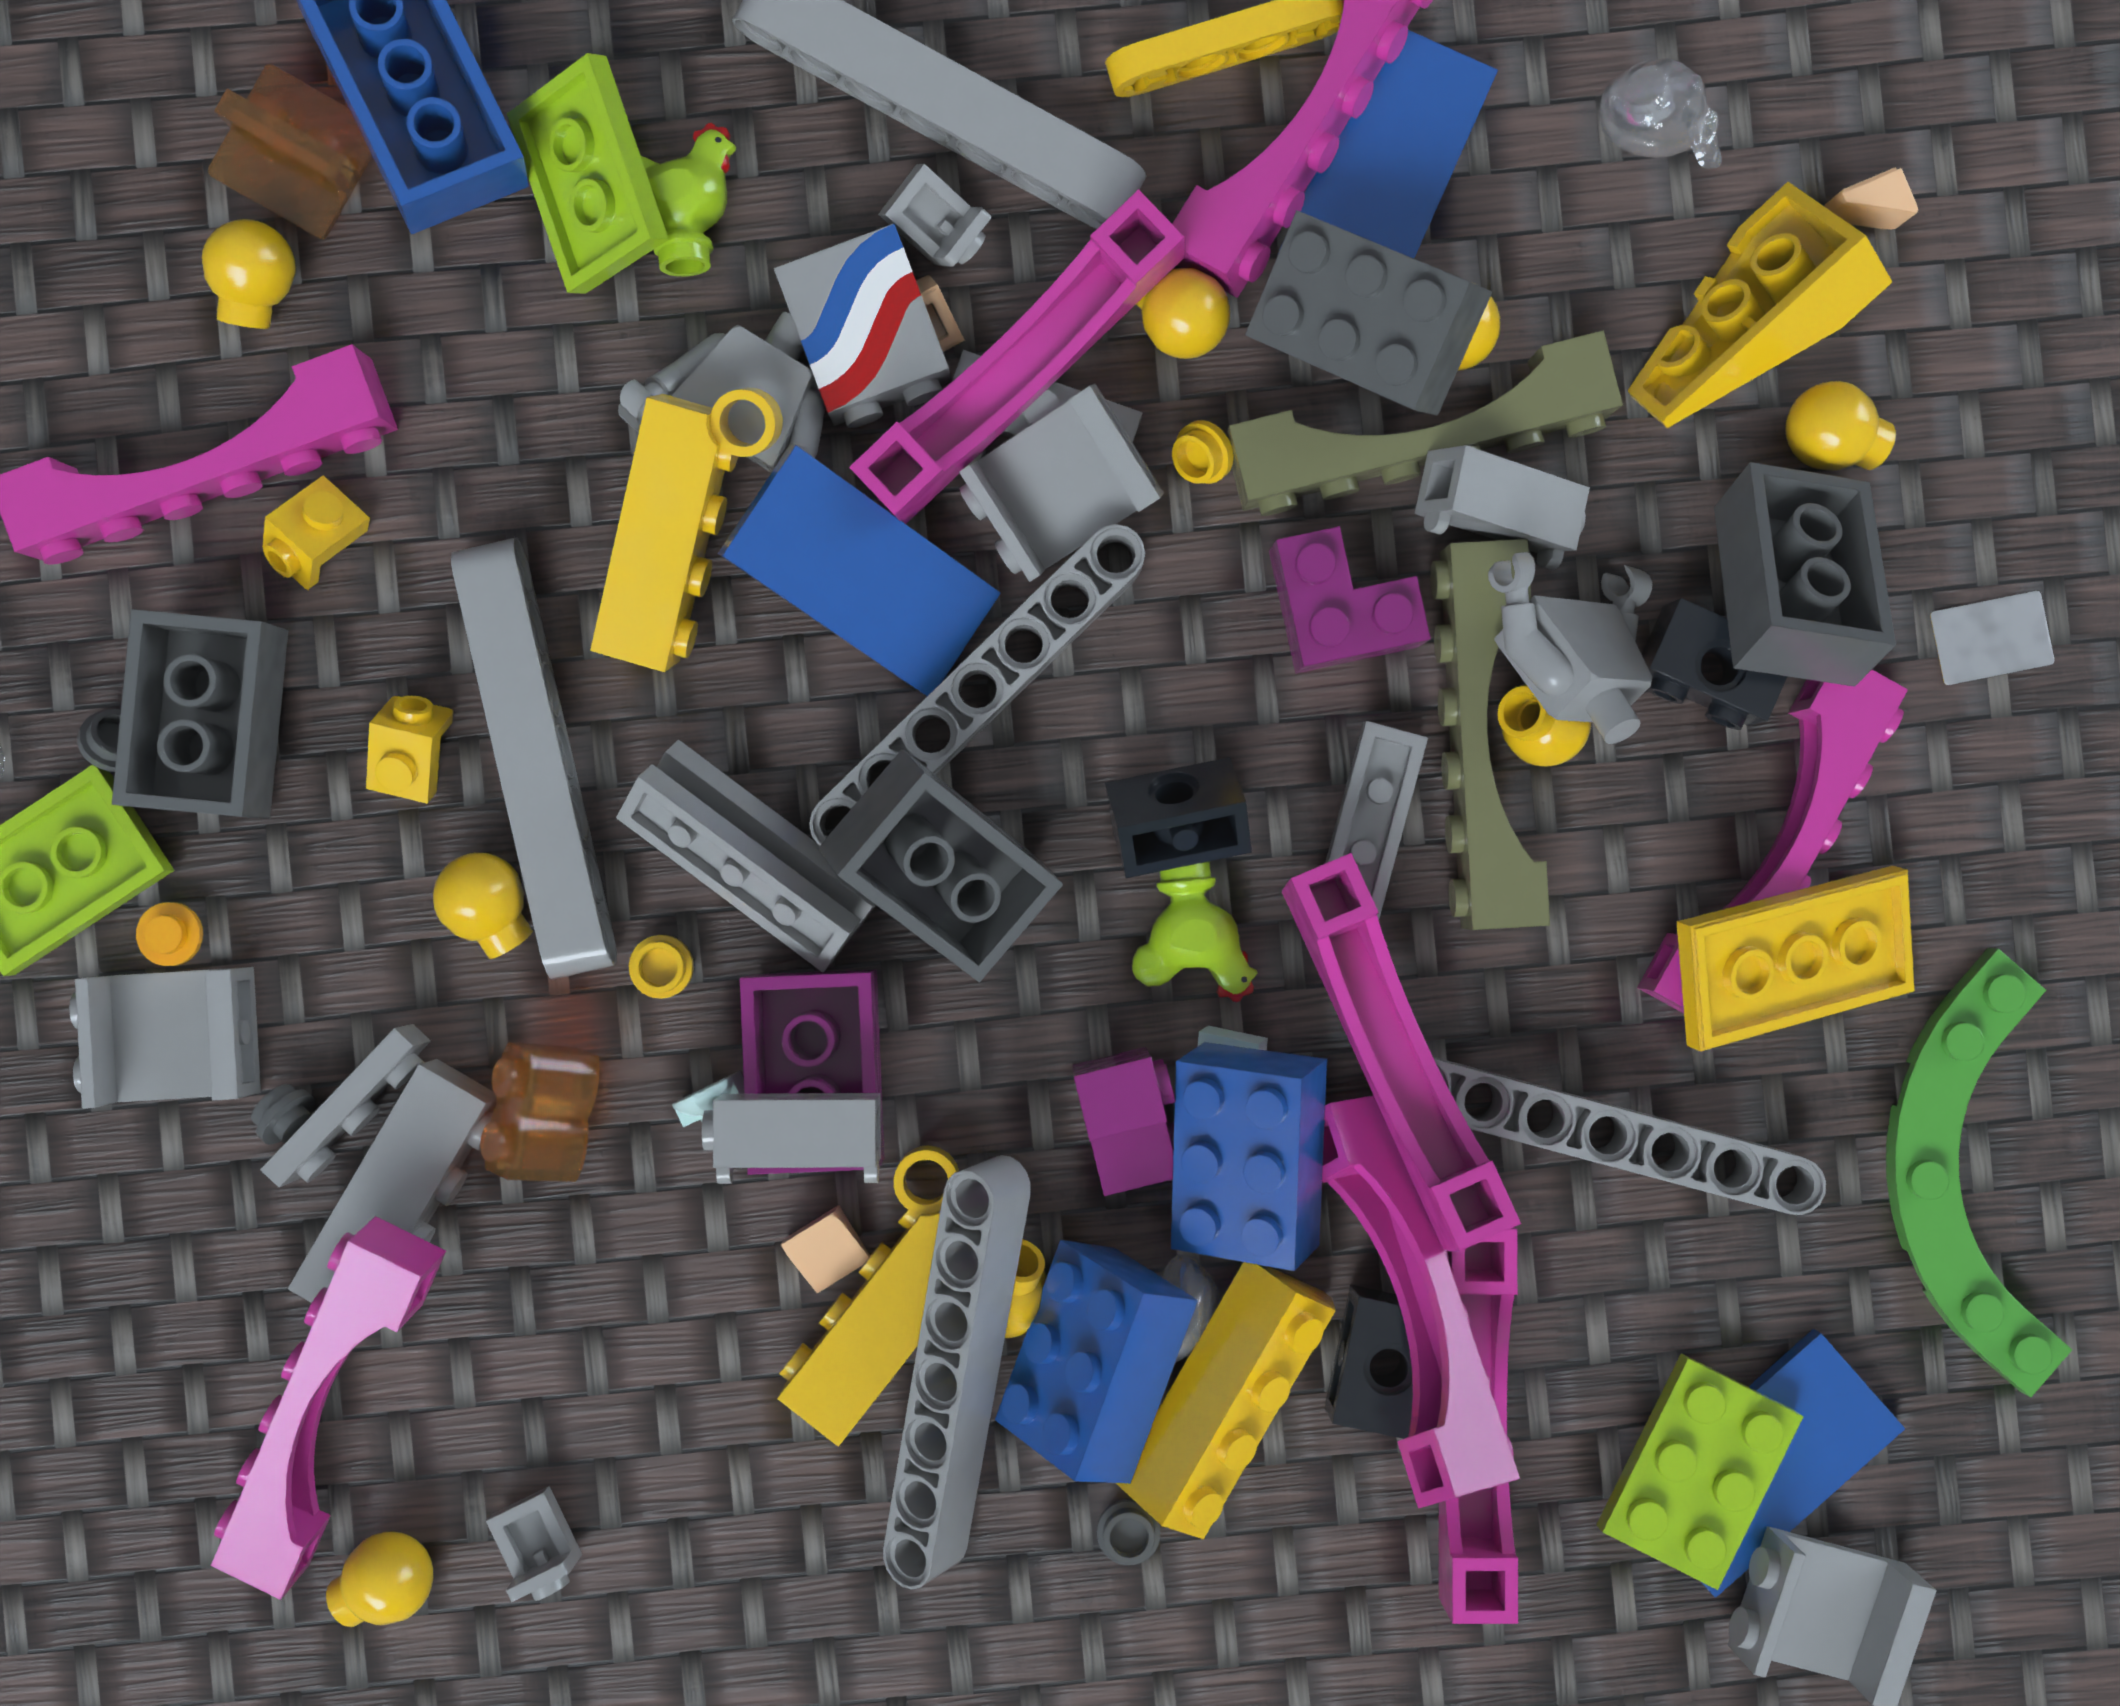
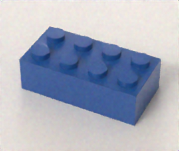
(419, 104)

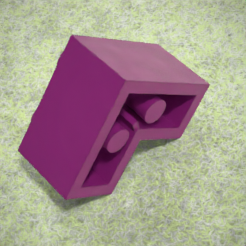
(1331, 620)
(1127, 1119)

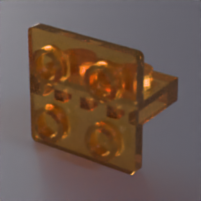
(290, 150)

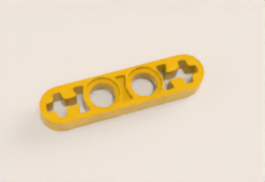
(1221, 44)

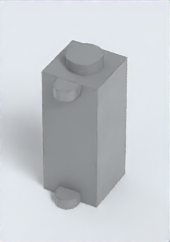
(1502, 501)
(794, 1132)

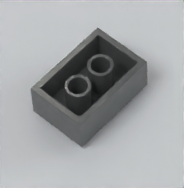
(1368, 313)
(1803, 575)
(200, 714)
(939, 866)

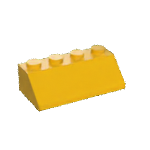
(1227, 1397)

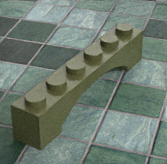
(1281, 460)
(1496, 876)

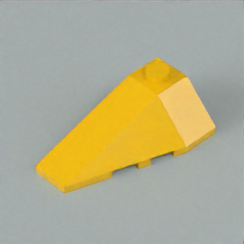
(1784, 287)

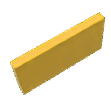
(1795, 957)

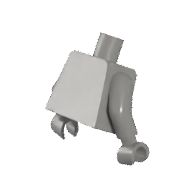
(738, 362)
(1576, 652)

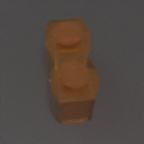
(540, 1112)

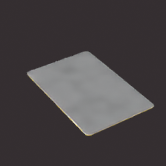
(1992, 638)

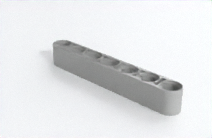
(946, 103)
(992, 660)
(534, 758)
(1633, 1139)
(956, 1369)

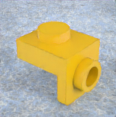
(311, 531)
(406, 747)

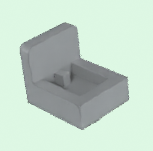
(935, 218)
(535, 1545)

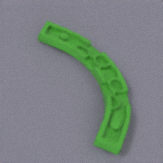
(1926, 1180)

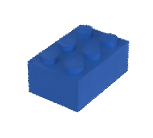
(1248, 1154)
(1095, 1362)

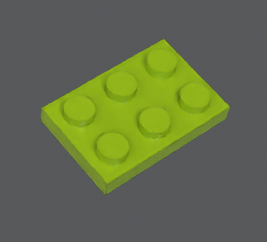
(587, 174)
(70, 866)
(1699, 1471)

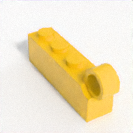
(667, 525)
(876, 1328)

